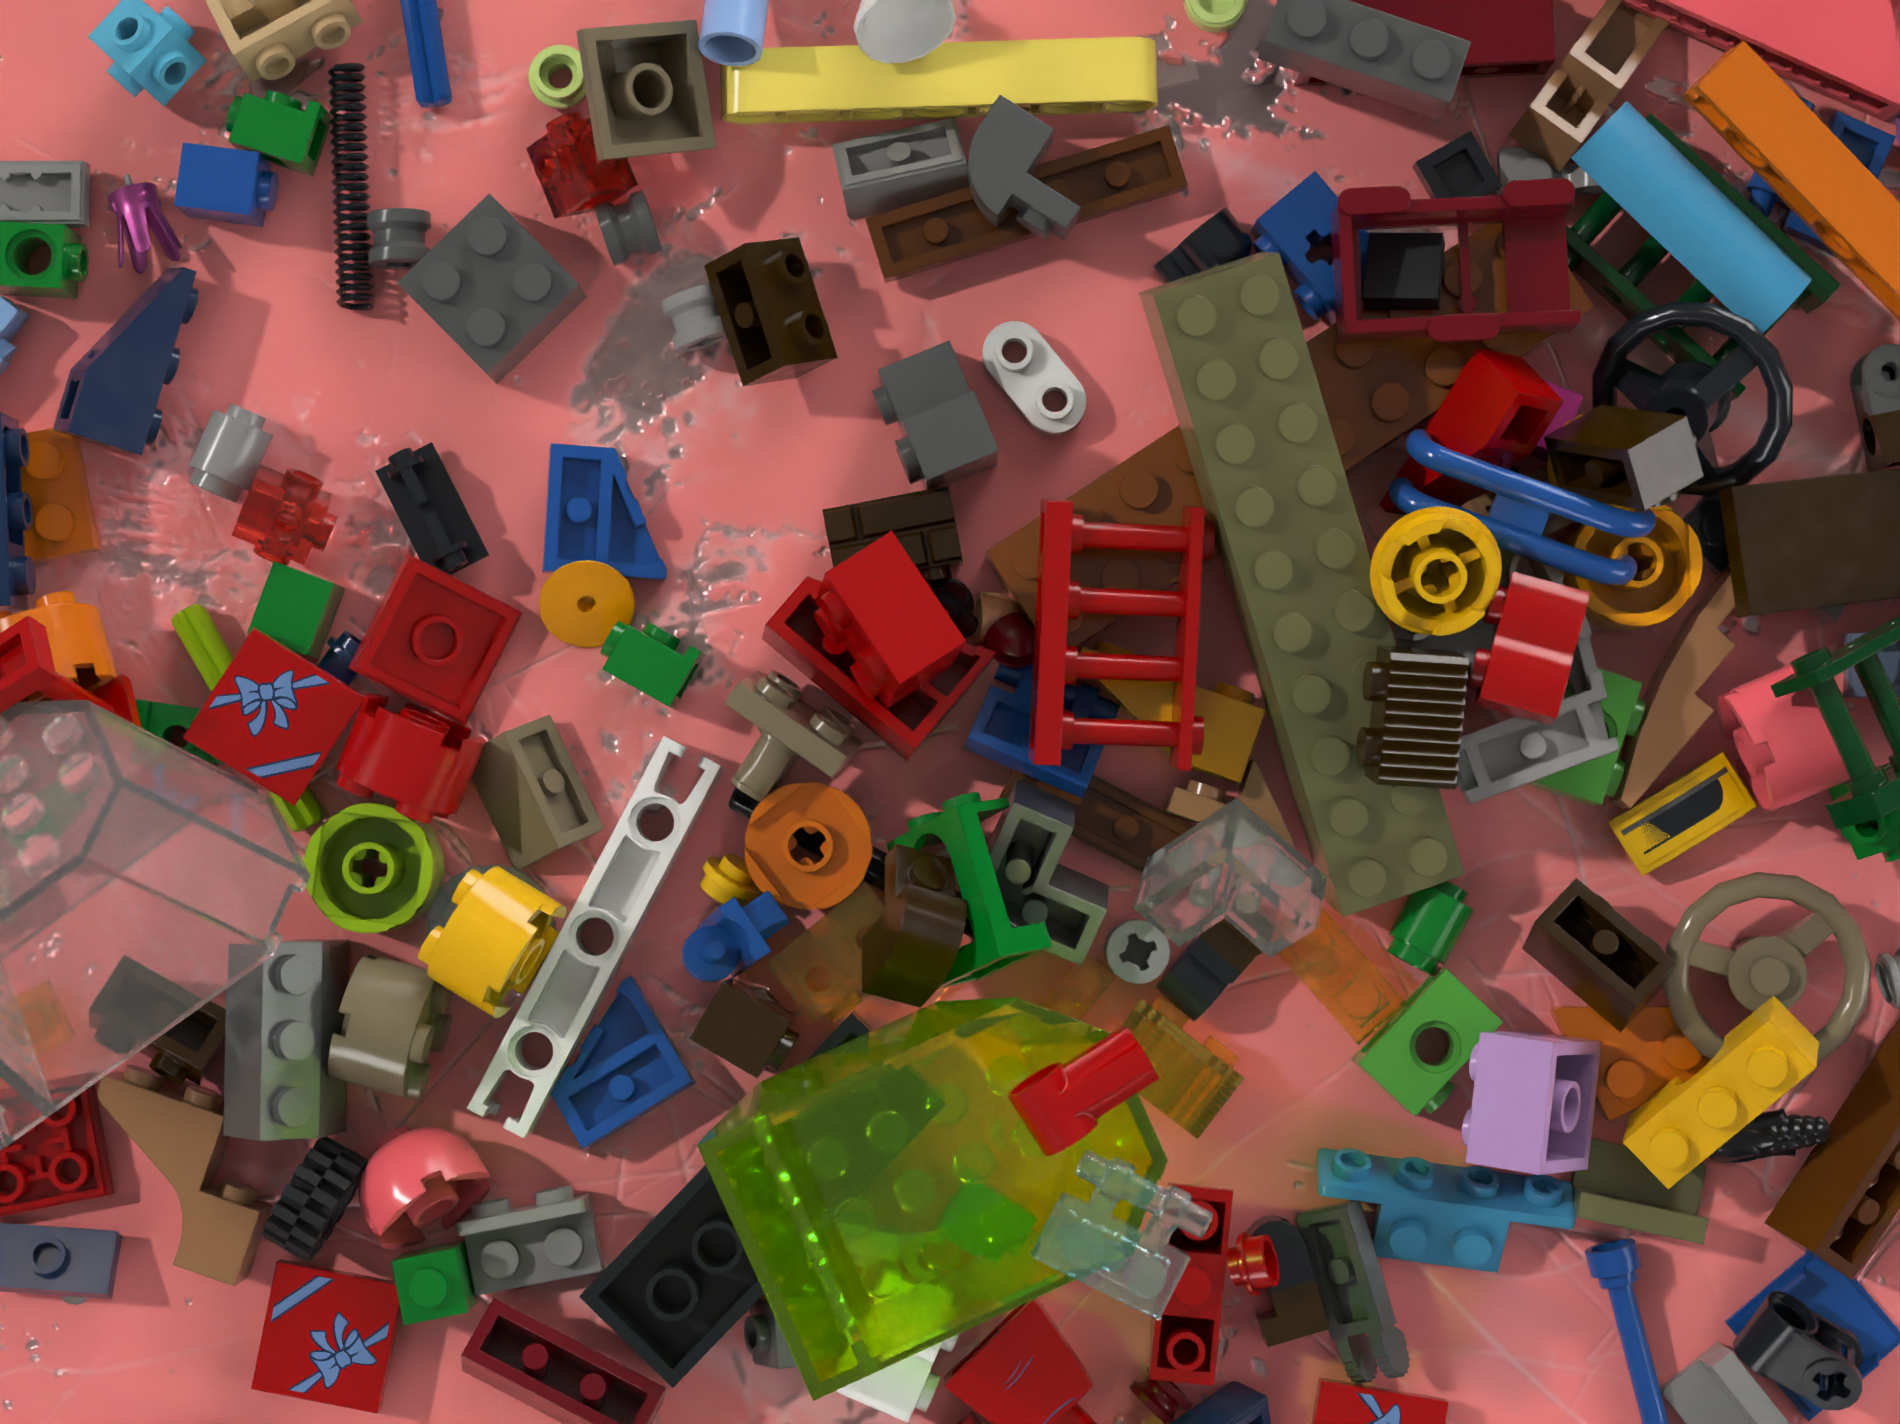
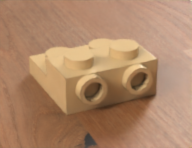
(273, 33)

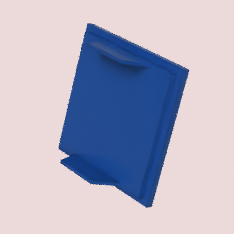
(1835, 1299)

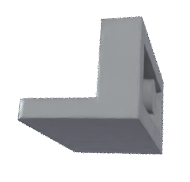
(1719, 1391)

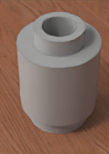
(229, 452)

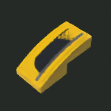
(1683, 813)

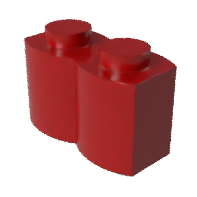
(1529, 647)

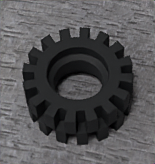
(315, 1198)

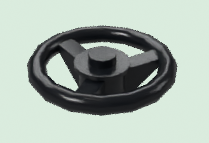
(1700, 389)

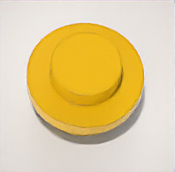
(728, 879)

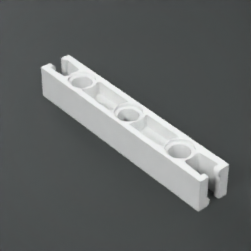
(574, 978)

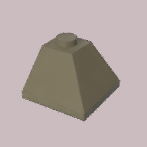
(646, 89)

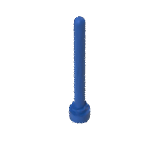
(1616, 1268)

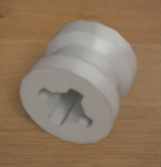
(694, 318)
(1124, 945)

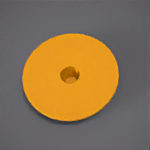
(585, 602)

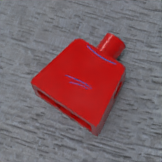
(1023, 1372)

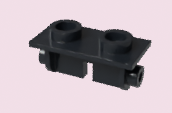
(431, 509)

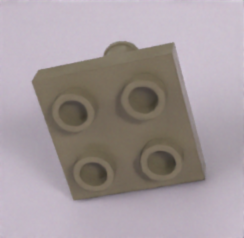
(787, 731)

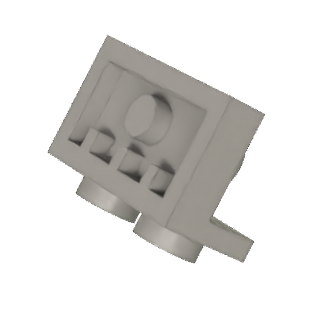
(531, 1241)

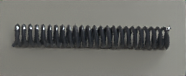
(353, 127)

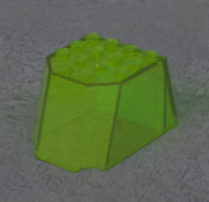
(900, 1186)

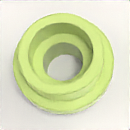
(542, 68)

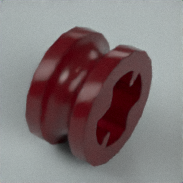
(1161, 1397)

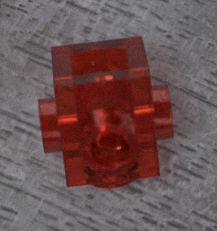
(570, 170)
(290, 494)

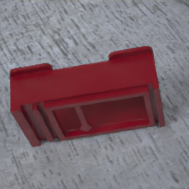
(1533, 259)

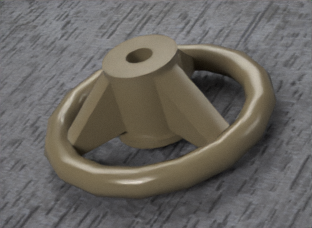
(1767, 964)

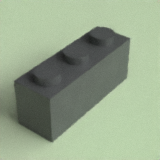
(1367, 52)

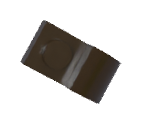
(919, 931)

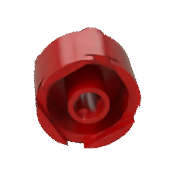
(409, 758)

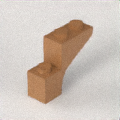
(187, 1145)

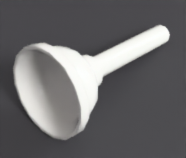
(902, 28)

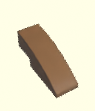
(1586, 82)

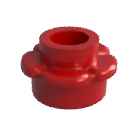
(1253, 1263)

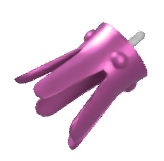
(134, 208)

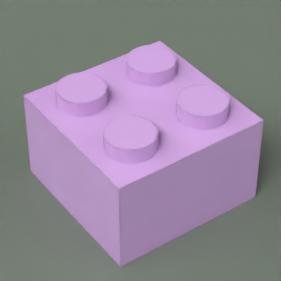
(1531, 1101)

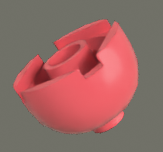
(418, 1181)

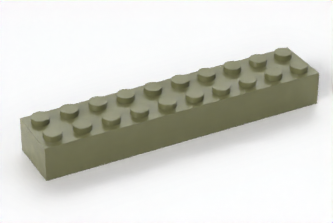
(1294, 568)

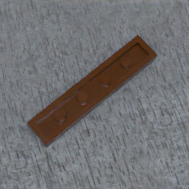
(1095, 179)

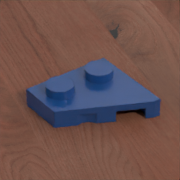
(595, 514)
(622, 1070)

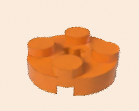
(772, 839)

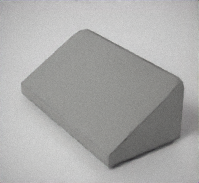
(900, 167)

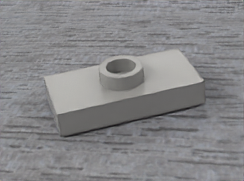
(45, 192)

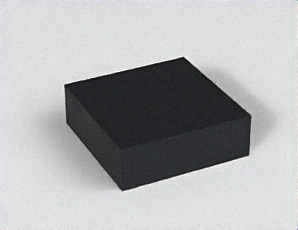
(1404, 271)

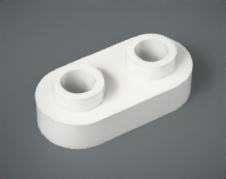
(1033, 377)

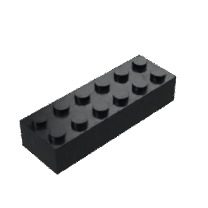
(686, 1270)

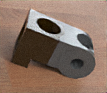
(1877, 405)

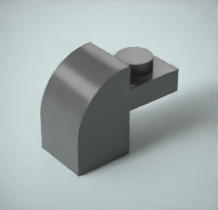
(1001, 167)

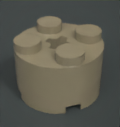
(390, 1027)

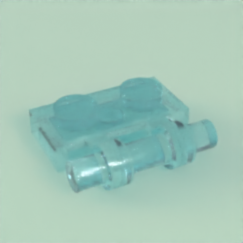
(1112, 1254)

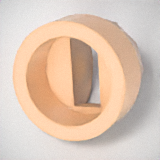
(990, 608)

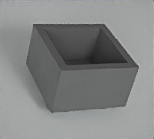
(493, 288)

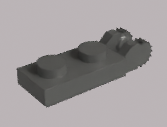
(1353, 1291)

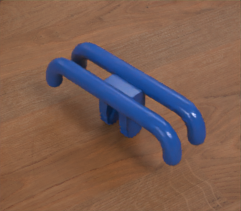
(1522, 510)

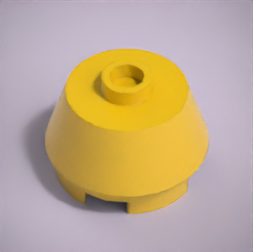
(1436, 571)

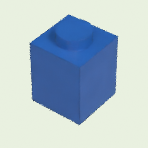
(225, 185)

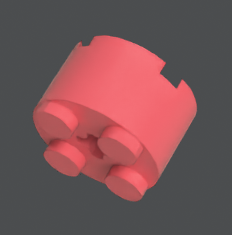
(1779, 741)

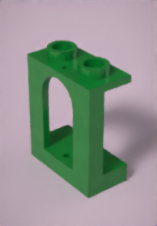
(995, 941)

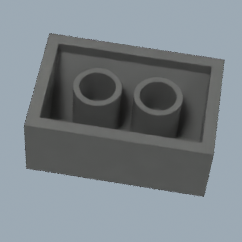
(280, 1044)

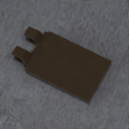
(1813, 542)

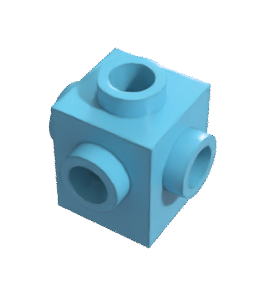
(148, 49)

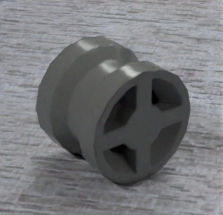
(628, 227)
(398, 237)

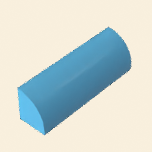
(1692, 218)

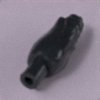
(1773, 1135)

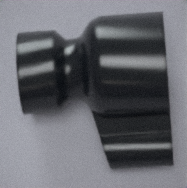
(1209, 246)

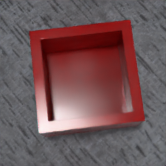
(887, 621)

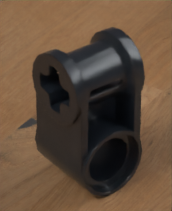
(1800, 1347)

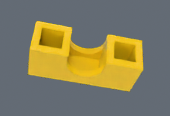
(1745, 1077)

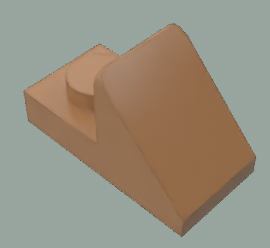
(1203, 800)

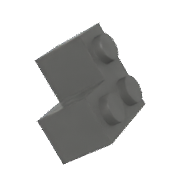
(938, 418)

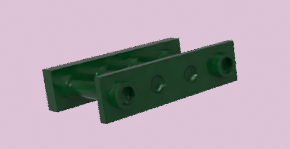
(1621, 286)
(1871, 789)

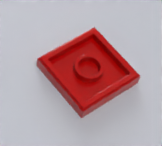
(435, 639)

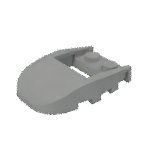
(1521, 748)

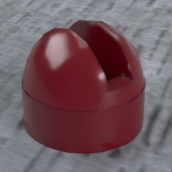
(1012, 640)

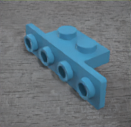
(1441, 1209)

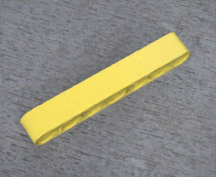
(946, 83)

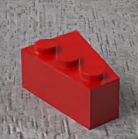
(901, 726)

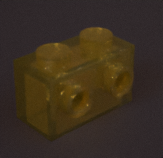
(826, 960)

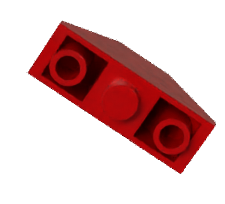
(1189, 1329)

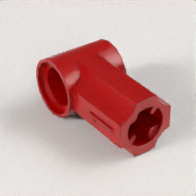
(1066, 1099)

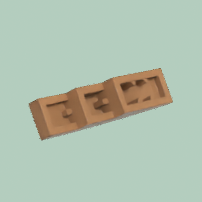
(1671, 705)

